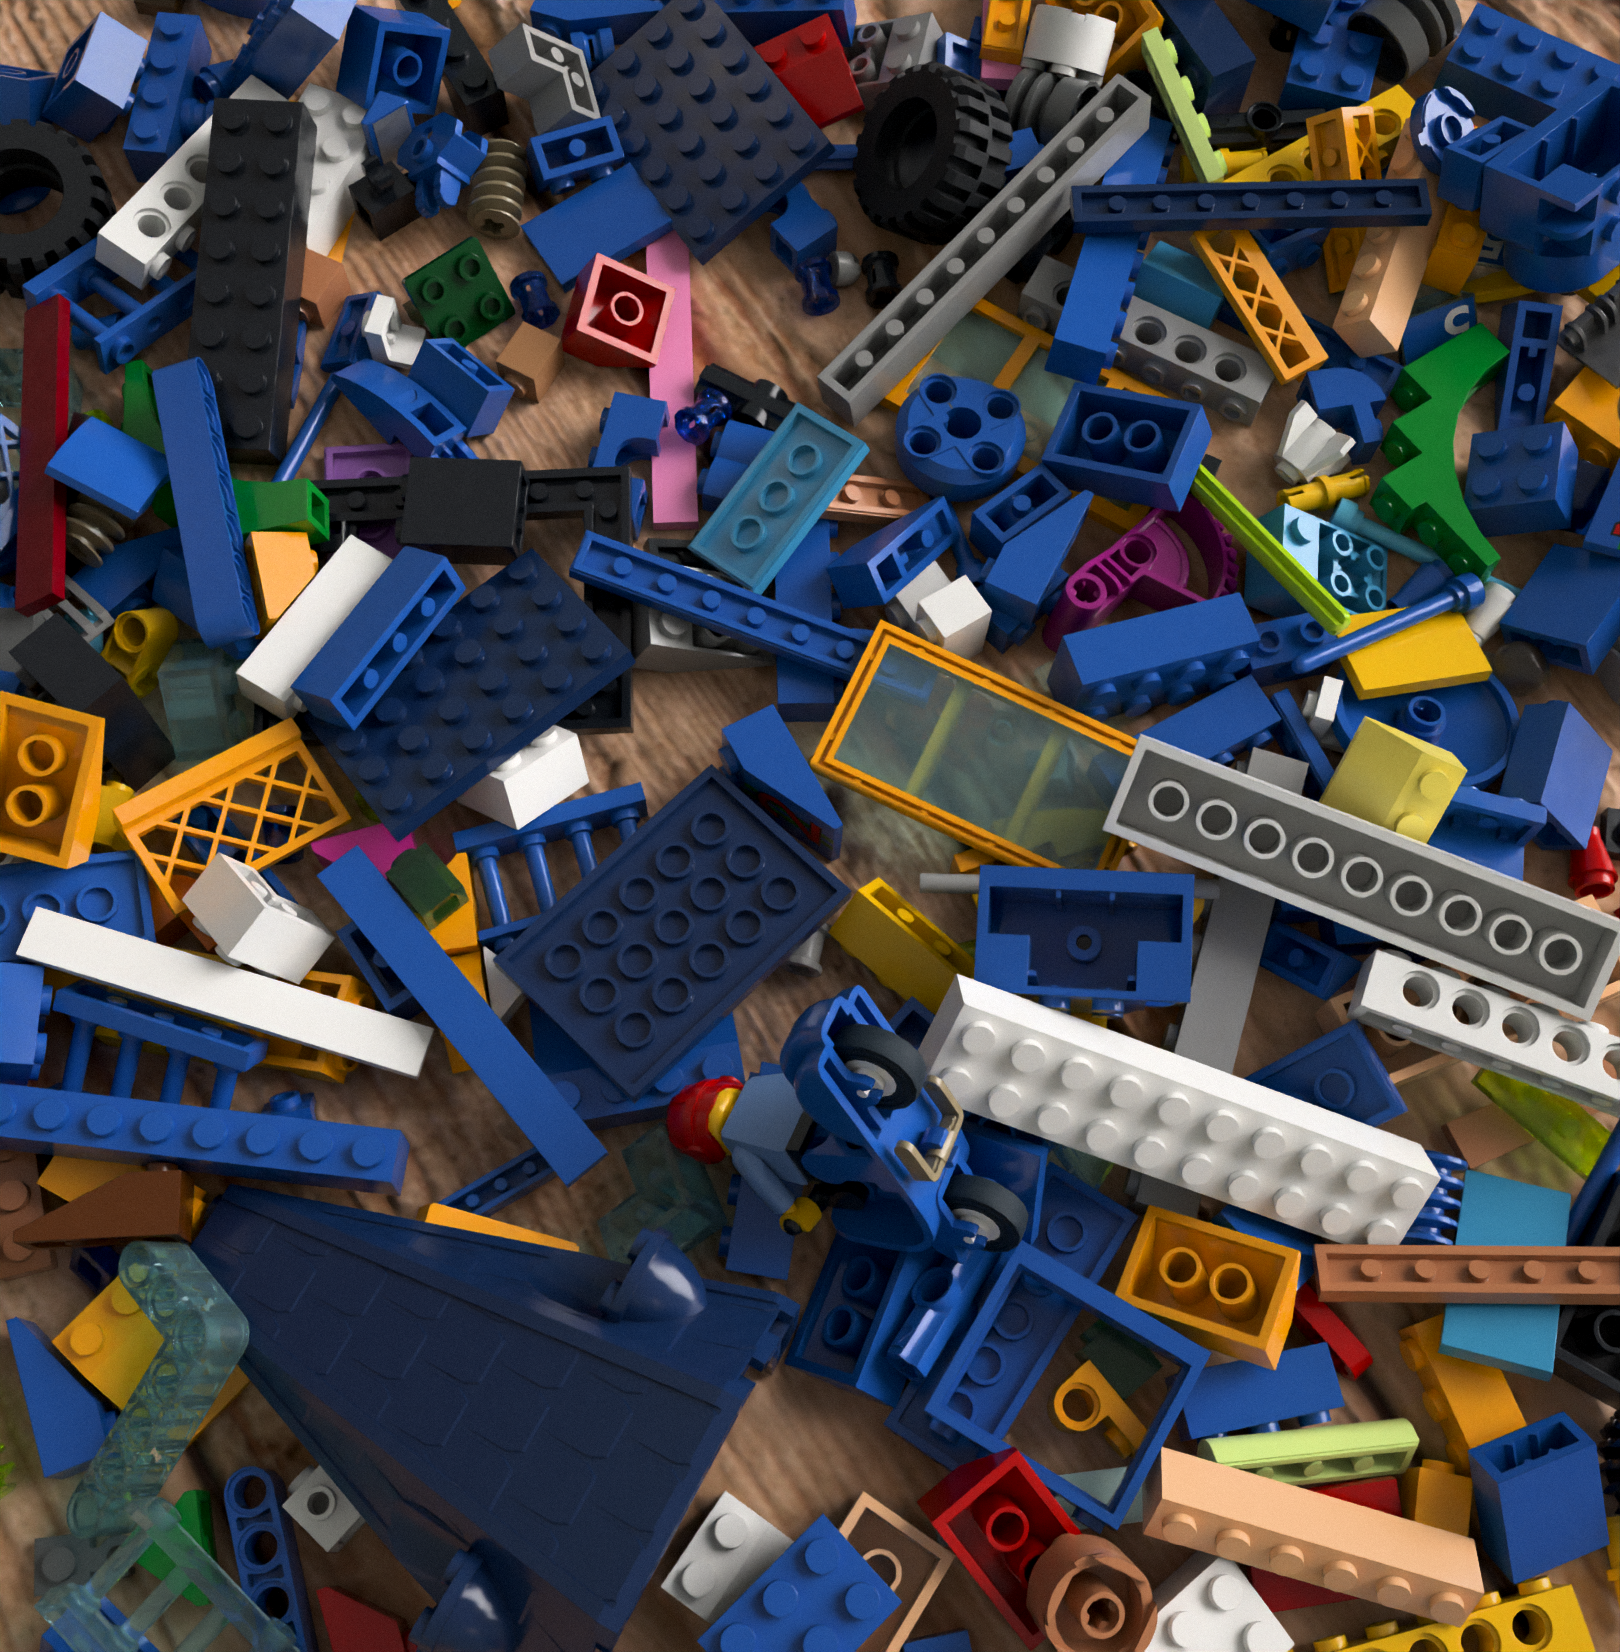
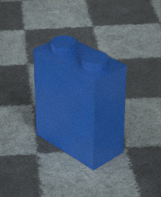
(1569, 608)
(1558, 766)
(1539, 1497)

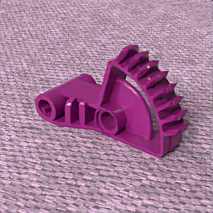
(1154, 579)

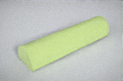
(1319, 1452)

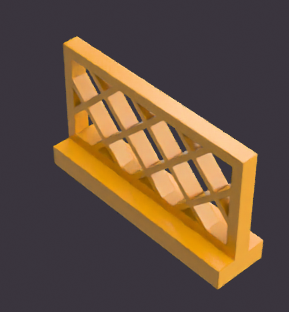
(221, 775)

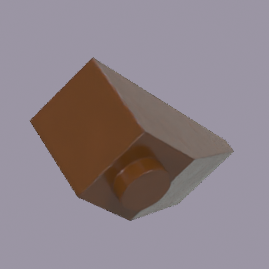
(124, 1210)

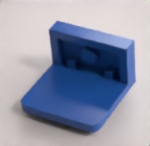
(1488, 829)

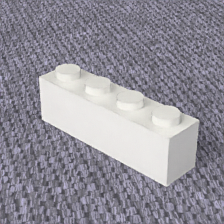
(308, 626)

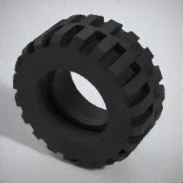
(922, 114)
(55, 161)

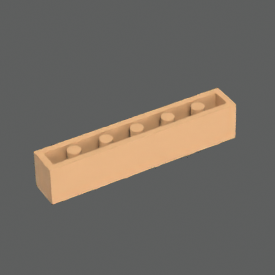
(1389, 267)
(1311, 1537)

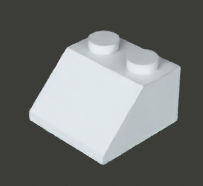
(724, 1558)

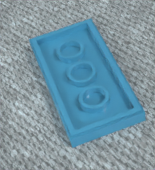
(778, 499)
(1506, 1335)

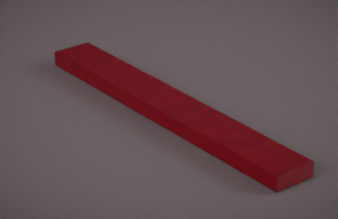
(43, 432)

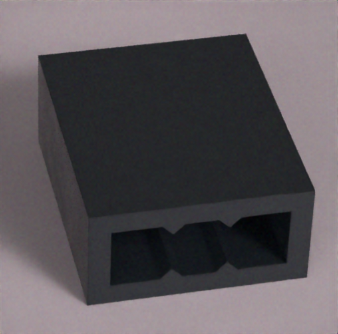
(465, 509)

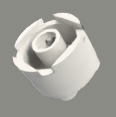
(1068, 43)

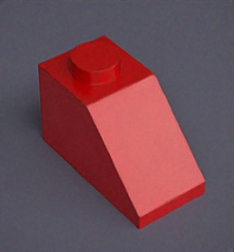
(360, 1624)

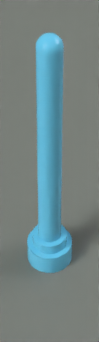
(1349, 517)

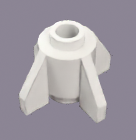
(1310, 447)

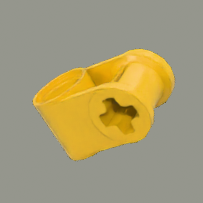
(140, 646)

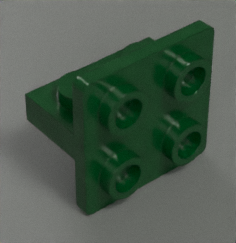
(458, 294)

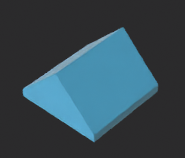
(1179, 285)

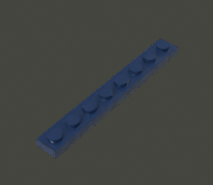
(1250, 205)

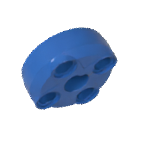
(959, 433)

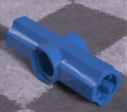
(941, 1312)

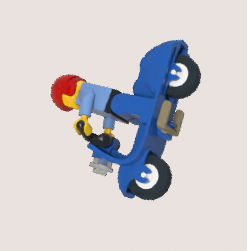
(860, 1128)

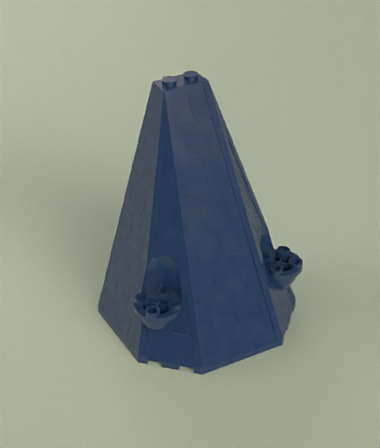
(495, 1401)

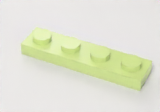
(1177, 97)

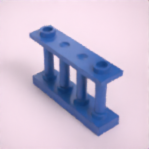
(82, 275)
(569, 821)
(144, 1021)

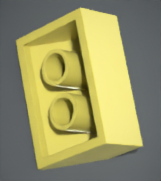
(1394, 780)

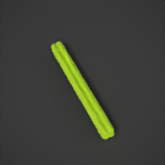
(1270, 553)

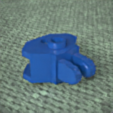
(442, 162)

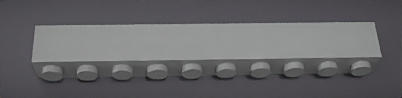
(984, 251)
(1222, 982)

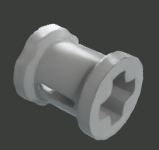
(807, 957)

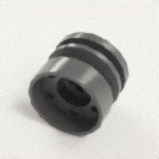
(1410, 33)
(1046, 101)

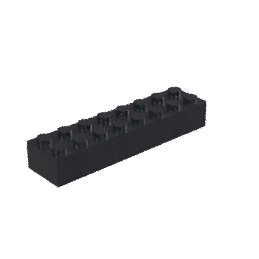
(253, 269)

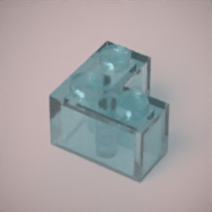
(200, 700)
(669, 1193)

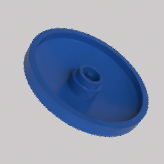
(1466, 719)

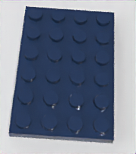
(706, 123)
(476, 693)
(672, 931)

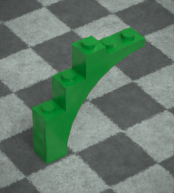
(1420, 444)
(260, 505)

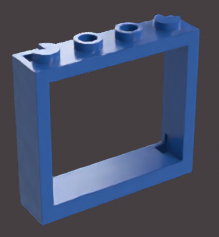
(1111, 1310)

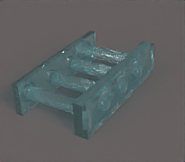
(76, 1608)

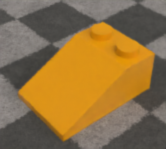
(49, 780)
(115, 1345)

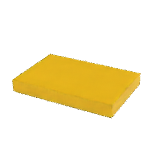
(1416, 659)

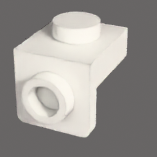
(389, 338)
(1319, 712)

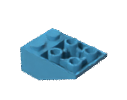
(1338, 559)

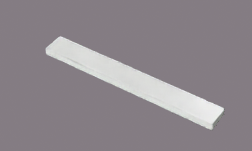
(225, 993)

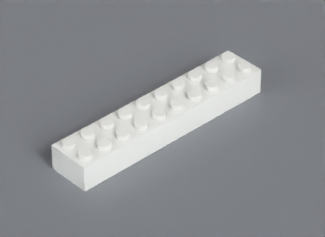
(1366, 877)
(1174, 1117)

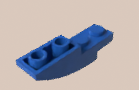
(403, 410)

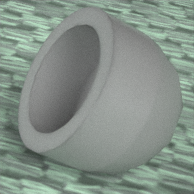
(844, 268)

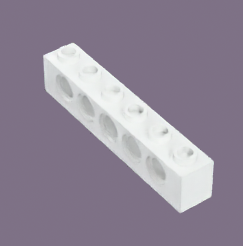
(166, 206)
(1381, 1005)

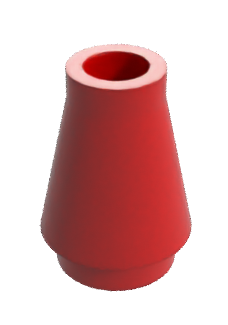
(1592, 869)

